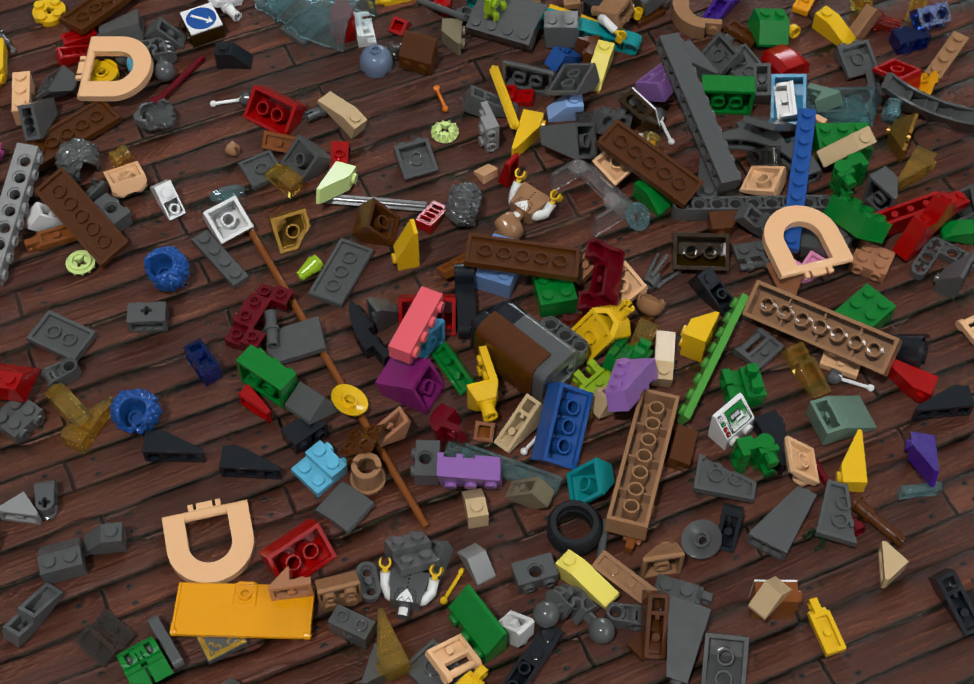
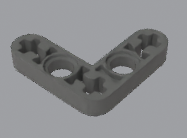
(939, 252)

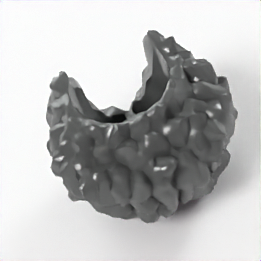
(75, 153)
(463, 204)

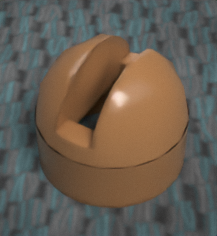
(232, 149)

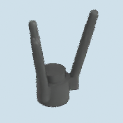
(652, 278)

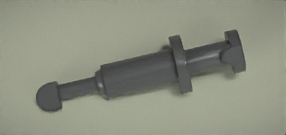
(7, 41)

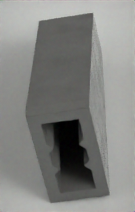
(781, 526)
(684, 637)

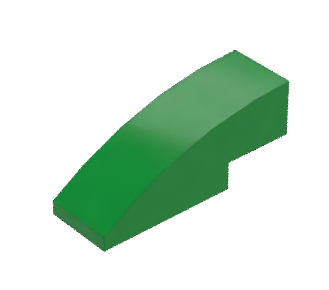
(958, 231)

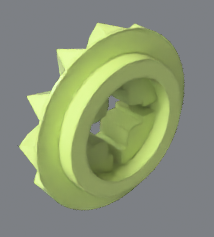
(445, 137)
(77, 257)

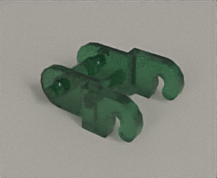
(823, 541)

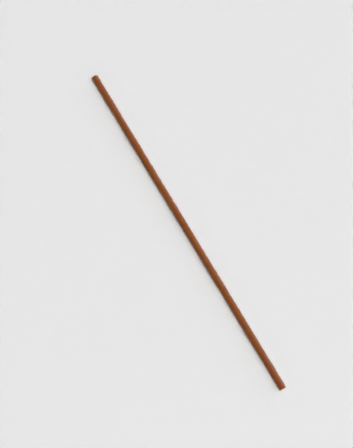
(339, 380)

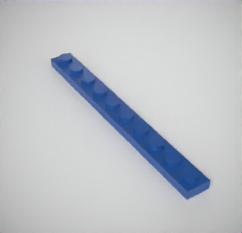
(799, 170)

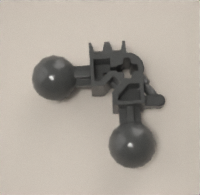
(163, 60)
(573, 600)

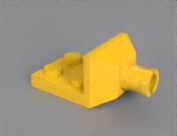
(604, 326)
(484, 394)

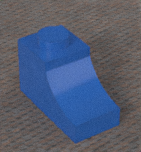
(560, 56)

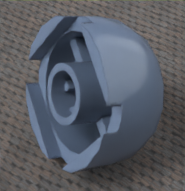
(376, 61)

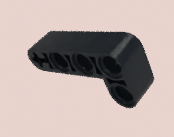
(464, 298)

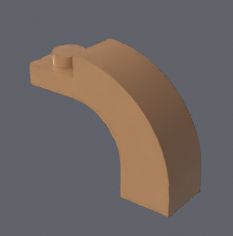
(690, 23)

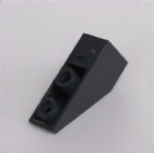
(711, 290)

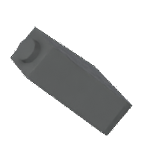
(127, 25)
(37, 117)

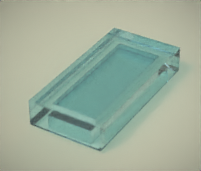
(918, 490)

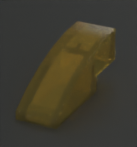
(806, 370)

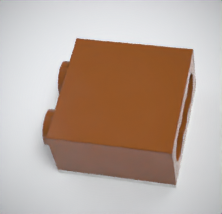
(786, 608)

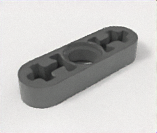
(165, 642)

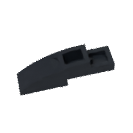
(365, 335)
(535, 657)

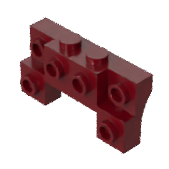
(605, 277)
(251, 316)

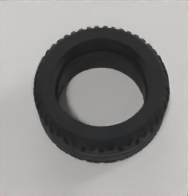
(574, 509)

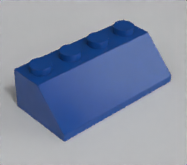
(562, 426)

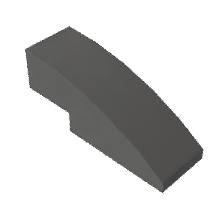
(752, 218)
(31, 614)

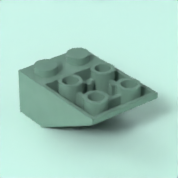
(839, 417)

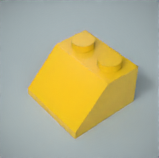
(698, 336)

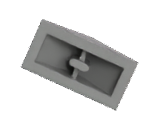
(20, 510)
(477, 563)

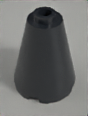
(913, 349)

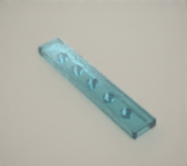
(511, 468)

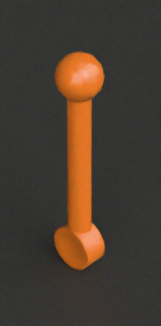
(436, 88)

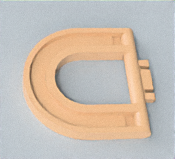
(120, 89)
(817, 222)
(210, 572)

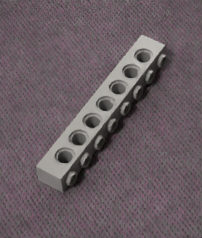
(22, 155)

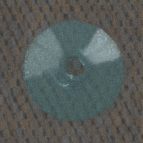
(226, 192)

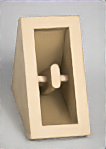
(890, 563)
(769, 597)

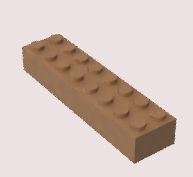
(822, 328)
(642, 464)

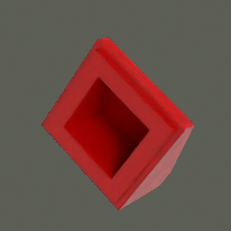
(398, 26)

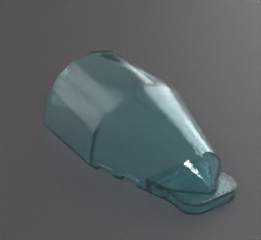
(316, 19)

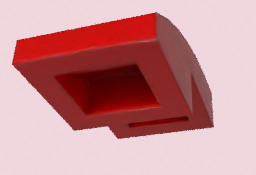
(522, 97)

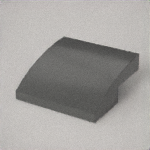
(345, 507)

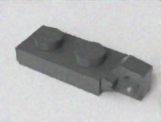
(683, 590)

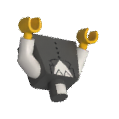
(409, 591)

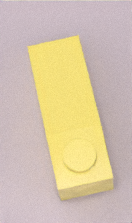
(602, 58)
(580, 573)

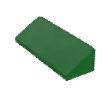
(453, 367)

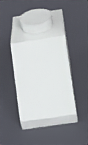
(41, 218)
(518, 628)

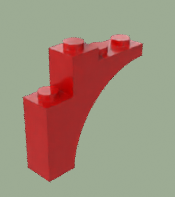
(925, 224)

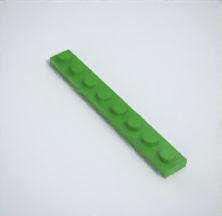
(708, 363)

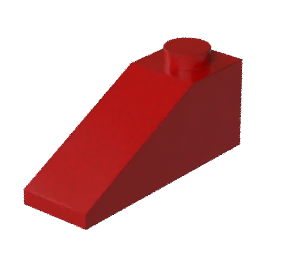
(913, 381)

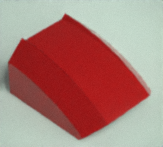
(785, 60)

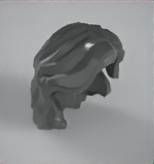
(155, 117)

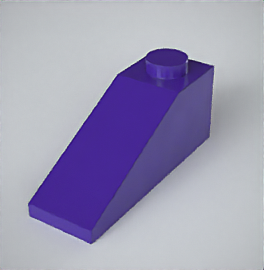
(923, 455)

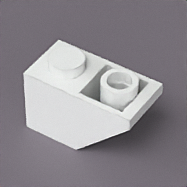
(168, 199)

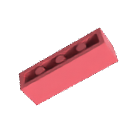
(416, 325)

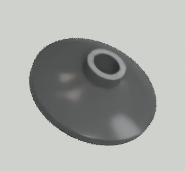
(695, 533)

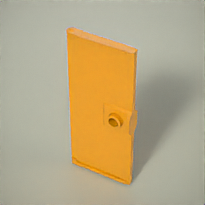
(239, 612)

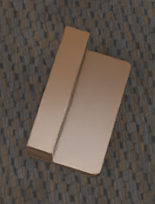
(865, 21)

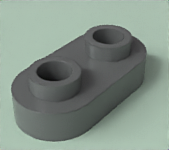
(369, 583)

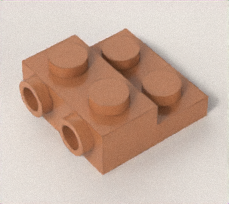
(871, 261)

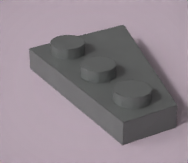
(835, 515)

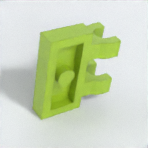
(490, 8)
(599, 378)

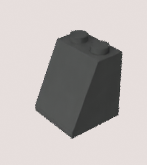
(571, 139)

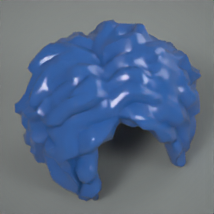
(167, 268)
(135, 411)

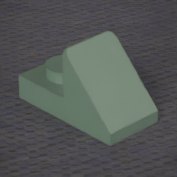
(824, 97)

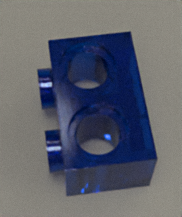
(930, 15)
(202, 362)

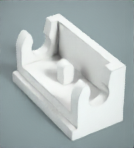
(364, 29)
(785, 101)

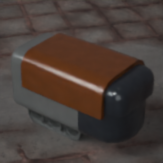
(528, 350)

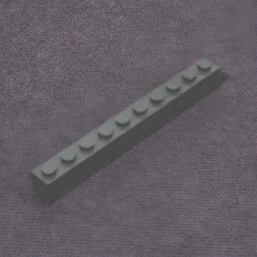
(698, 112)

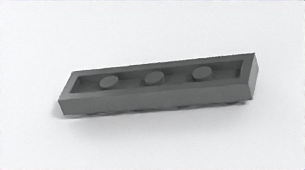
(220, 259)

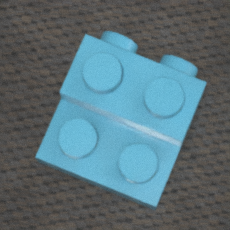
(320, 468)

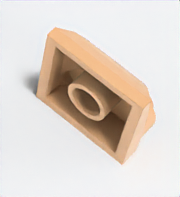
(611, 168)
(126, 179)
(764, 180)
(631, 284)
(801, 462)

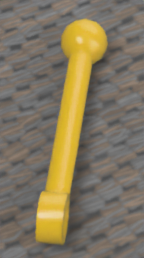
(443, 600)

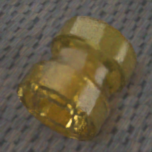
(120, 155)

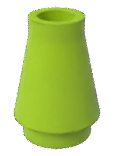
(310, 267)

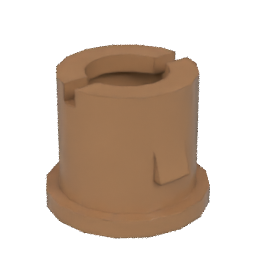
(371, 482)

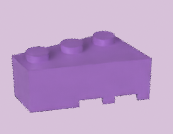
(655, 85)
(628, 382)
(469, 472)

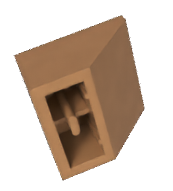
(338, 589)

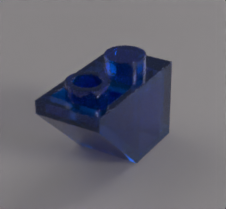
(908, 39)

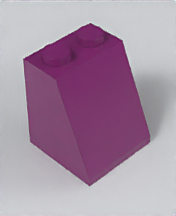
(411, 384)

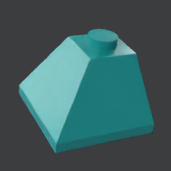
(590, 480)

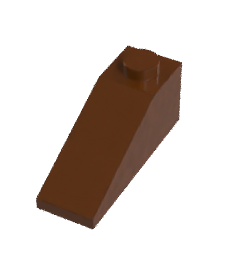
(654, 623)

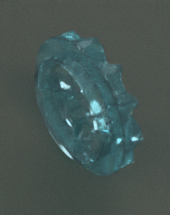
(643, 215)

